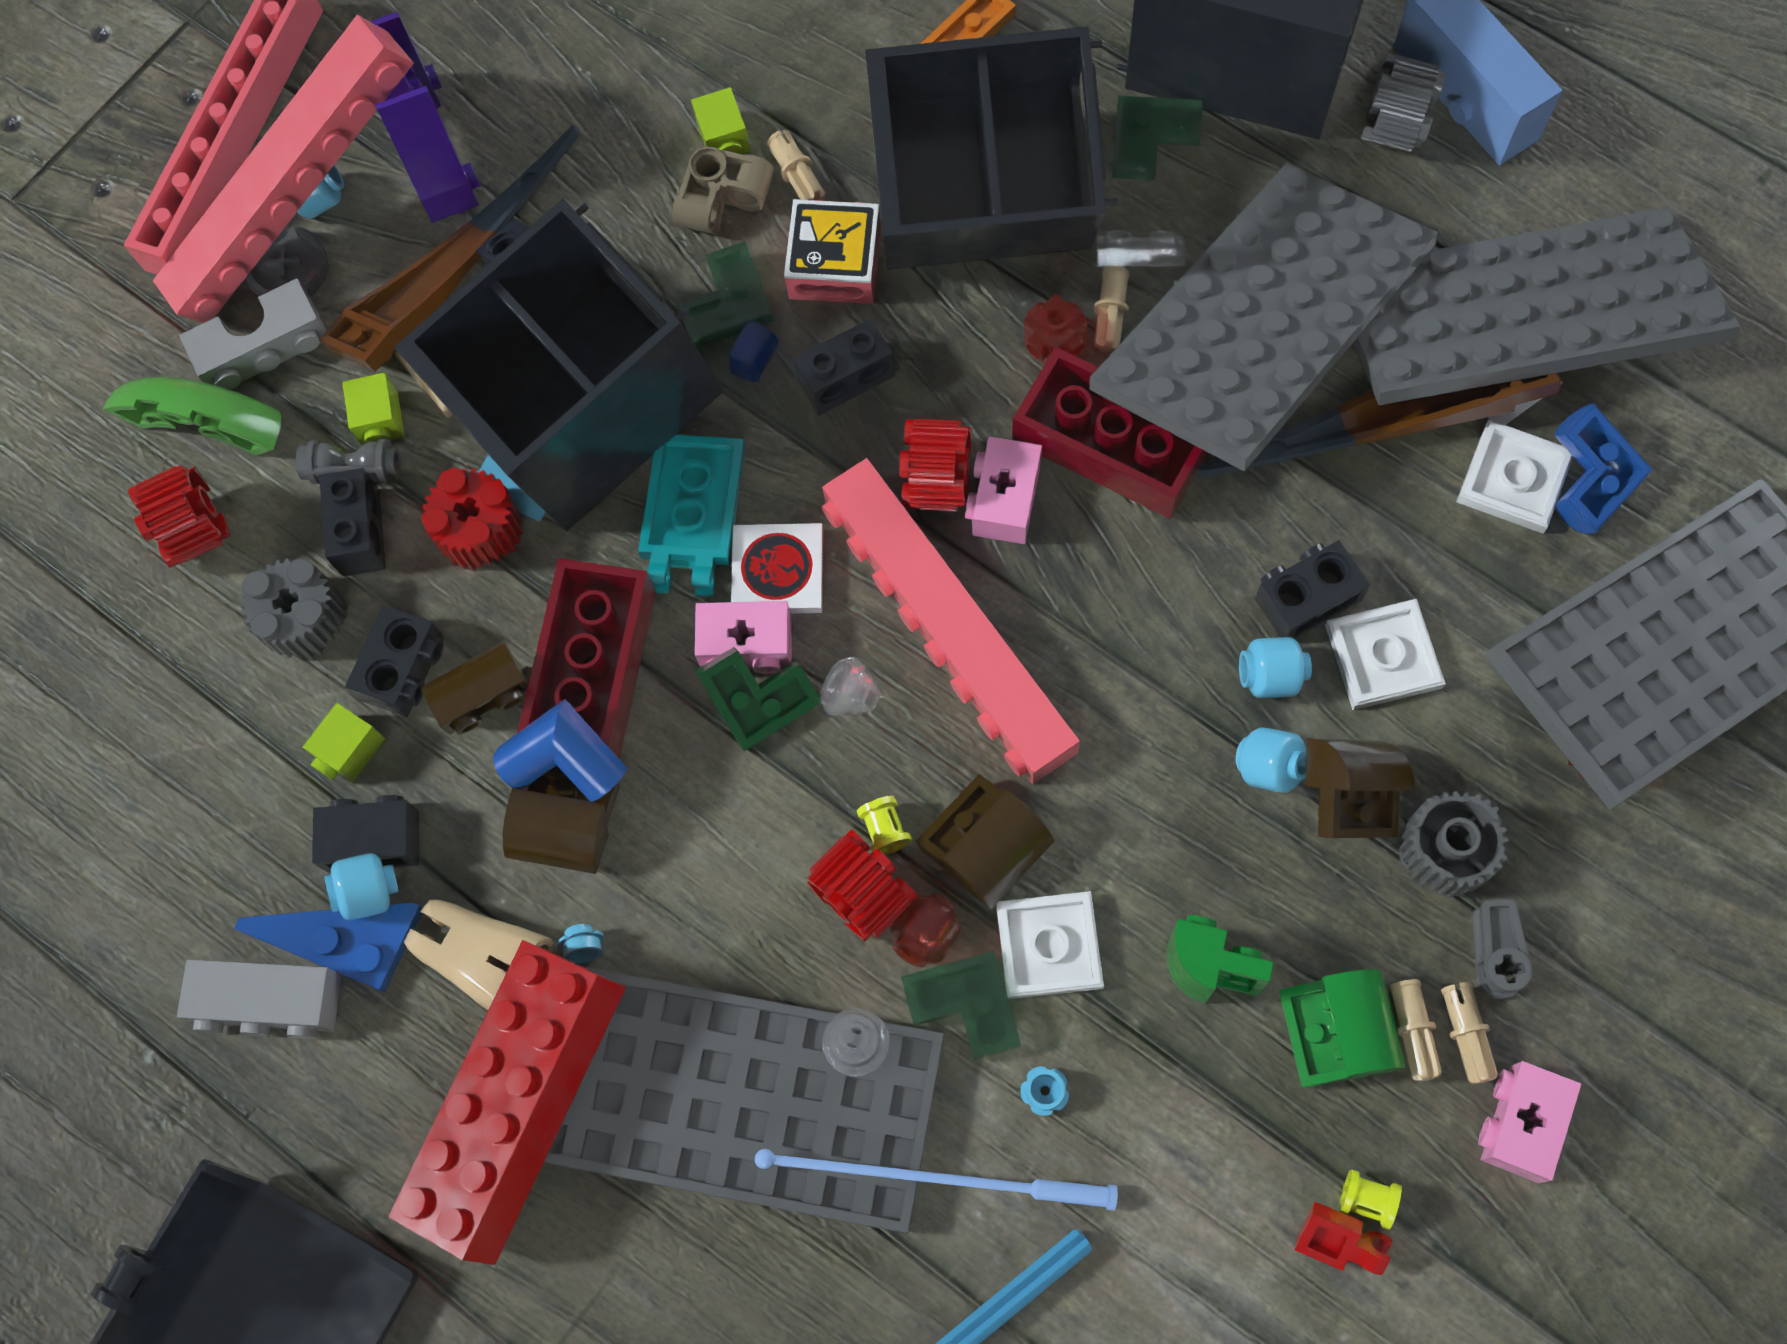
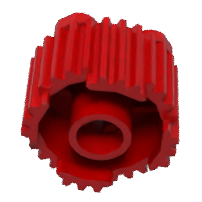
(935, 464)
(178, 514)
(471, 517)
(860, 886)

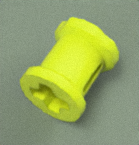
(884, 825)
(1370, 1199)

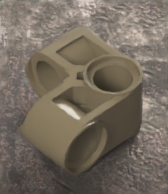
(740, 183)

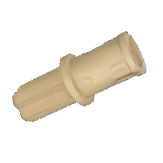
(795, 166)
(1111, 308)
(1416, 1029)
(1470, 1033)

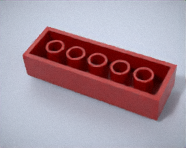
(506, 1104)

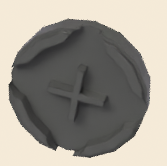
(291, 256)

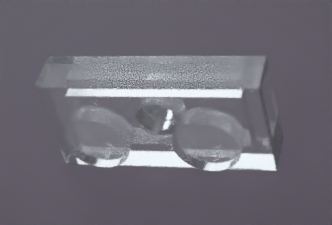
(1124, 249)

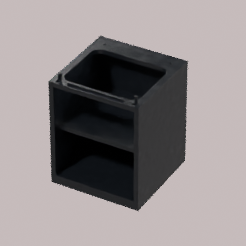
(1244, 56)
(987, 147)
(562, 364)

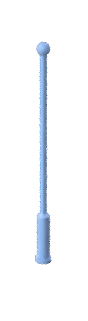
(1039, 1189)

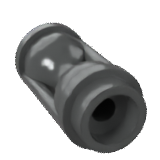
(320, 458)

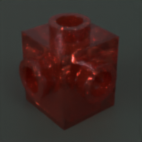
(1054, 326)

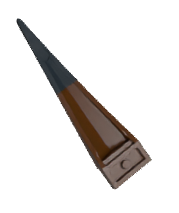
(384, 317)
(1366, 421)

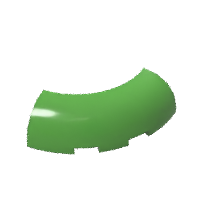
(217, 410)

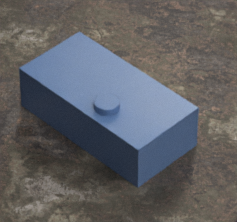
(1489, 78)

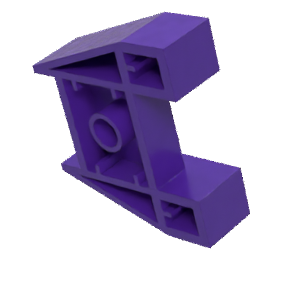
(421, 136)

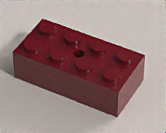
(1104, 438)
(589, 616)

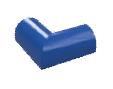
(1610, 468)
(561, 740)

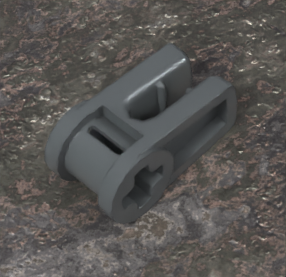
(1500, 942)

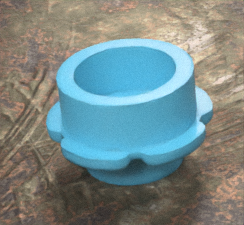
(581, 944)
(1058, 1094)

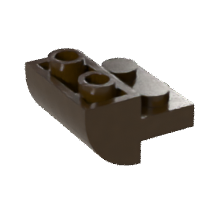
(475, 689)
(1357, 786)
(557, 824)
(986, 840)

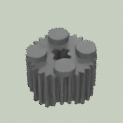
(1402, 103)
(292, 608)
(1435, 861)

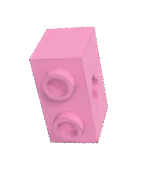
(1008, 514)
(723, 624)
(1549, 1106)

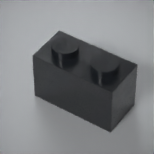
(355, 829)

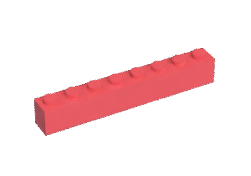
(223, 126)
(283, 170)
(950, 622)

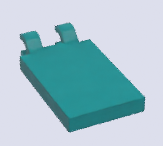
(691, 509)

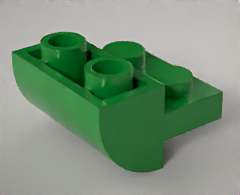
(1201, 964)
(1342, 1028)

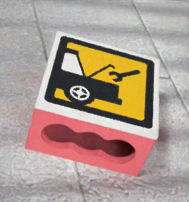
(833, 251)

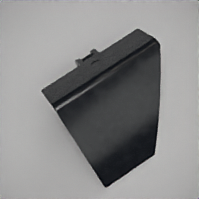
(250, 1270)

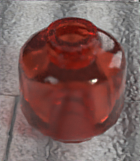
(925, 930)

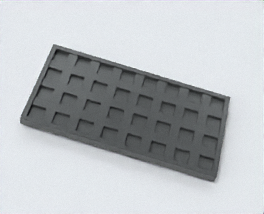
(1544, 307)
(1263, 315)
(1661, 648)
(711, 1077)

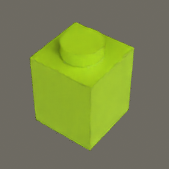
(721, 122)
(373, 408)
(343, 744)

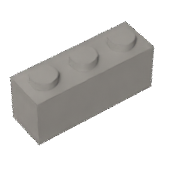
(259, 998)

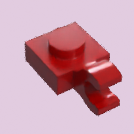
(1339, 1238)

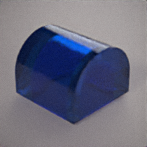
(752, 351)

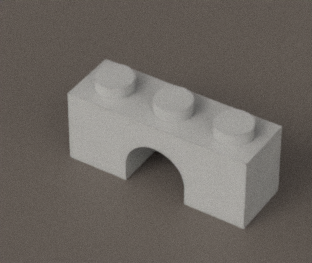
(288, 328)

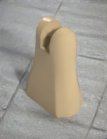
(474, 950)

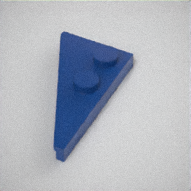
(357, 949)

